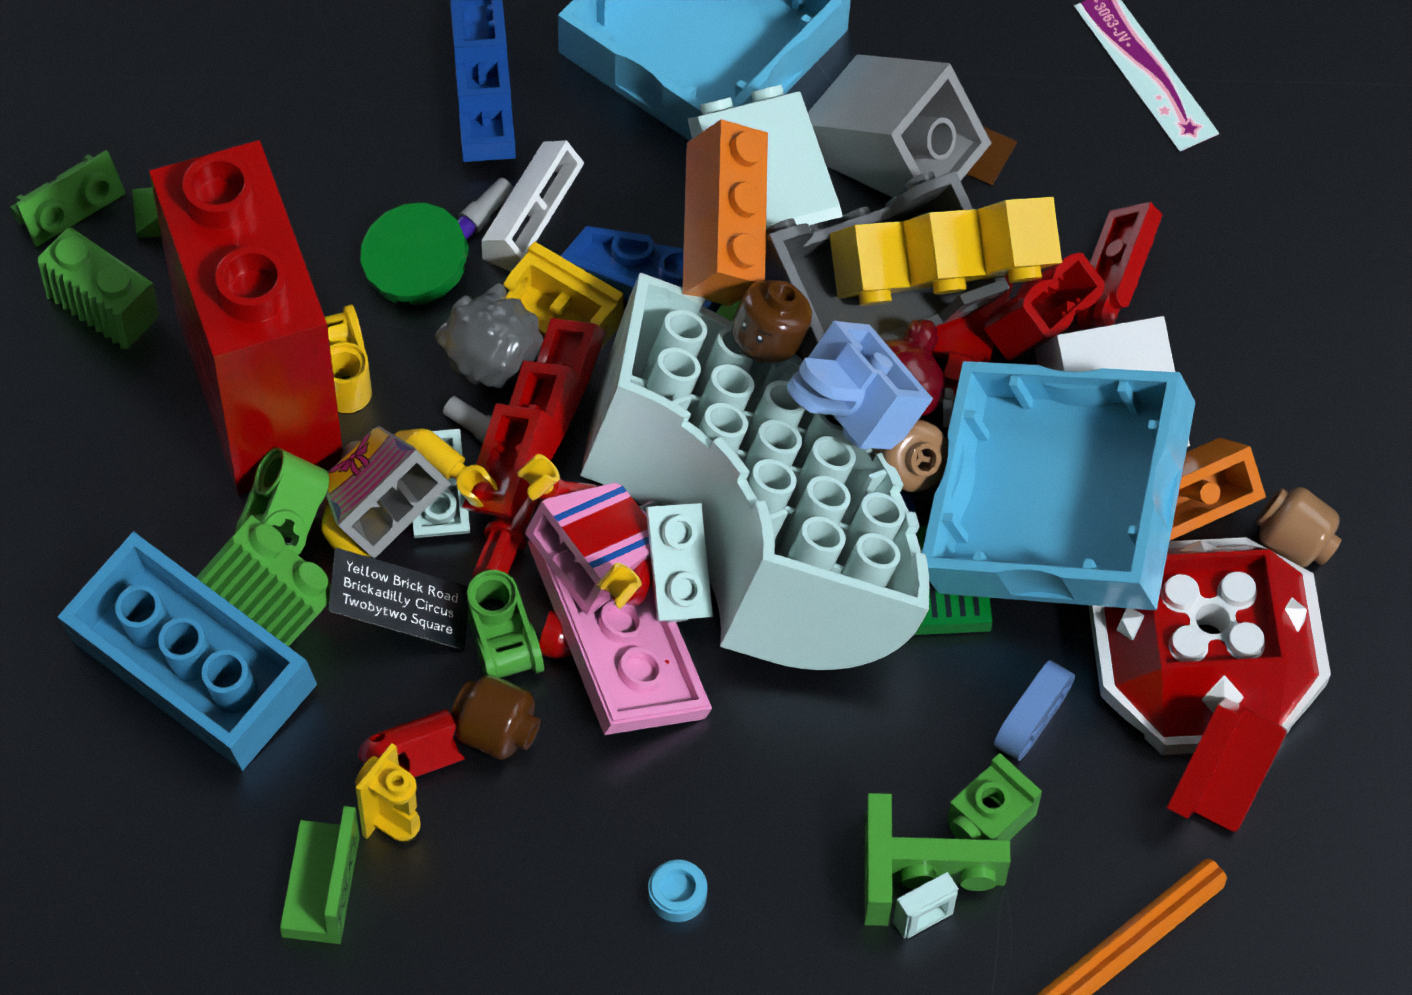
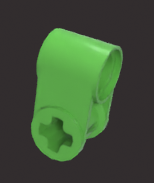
(286, 495)
(503, 636)

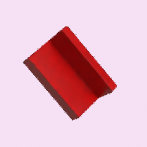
(1228, 765)

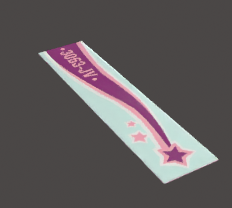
(1147, 72)

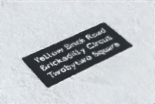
(399, 598)

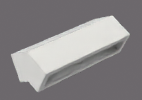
(525, 200)

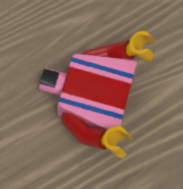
(590, 537)

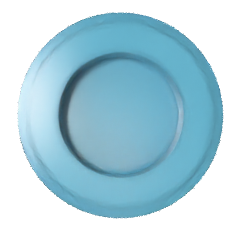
(677, 890)

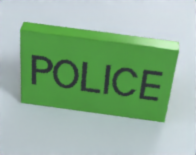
(321, 879)

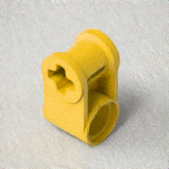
(349, 360)

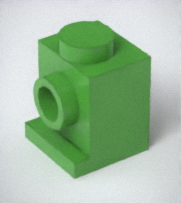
(1007, 790)

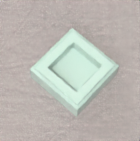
(925, 905)

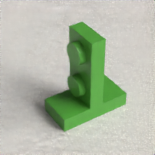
(916, 861)

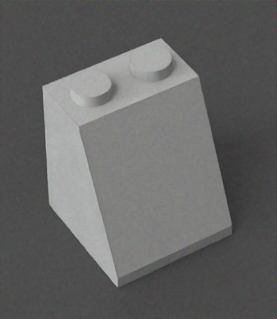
(896, 121)

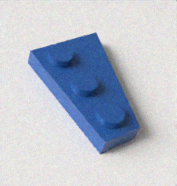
(621, 256)

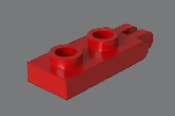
(1120, 260)

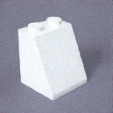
(1119, 346)

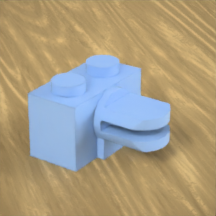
(861, 385)

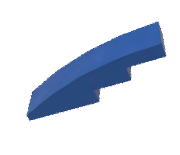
(482, 80)

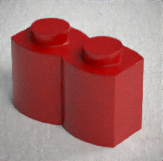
(1044, 306)

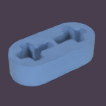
(1034, 710)

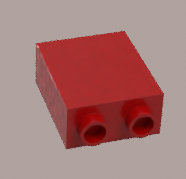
(247, 310)

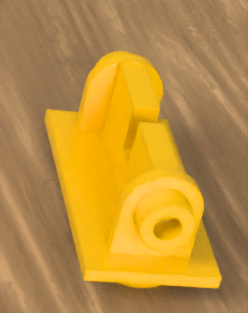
(387, 797)

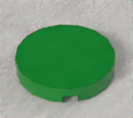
(414, 253)

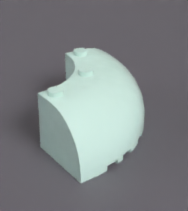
(799, 523)

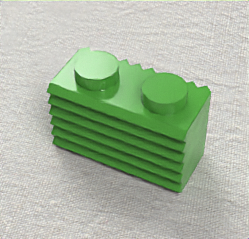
(98, 288)
(268, 581)

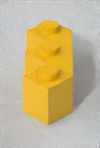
(946, 250)

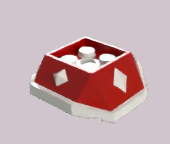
(1173, 674)

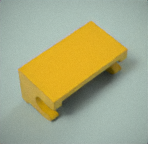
(563, 291)

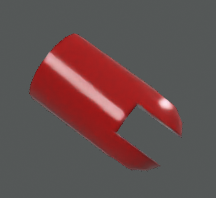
(421, 743)

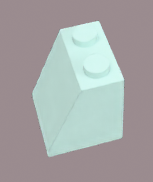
(795, 166)

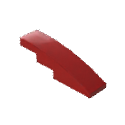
(537, 413)

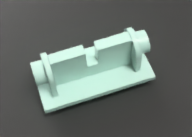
(679, 562)

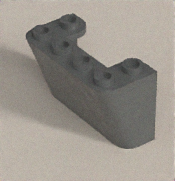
(804, 258)

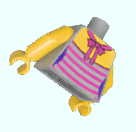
(388, 484)

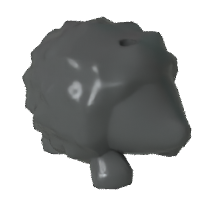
(490, 338)

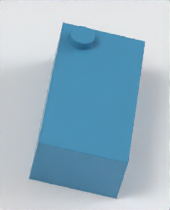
(188, 650)

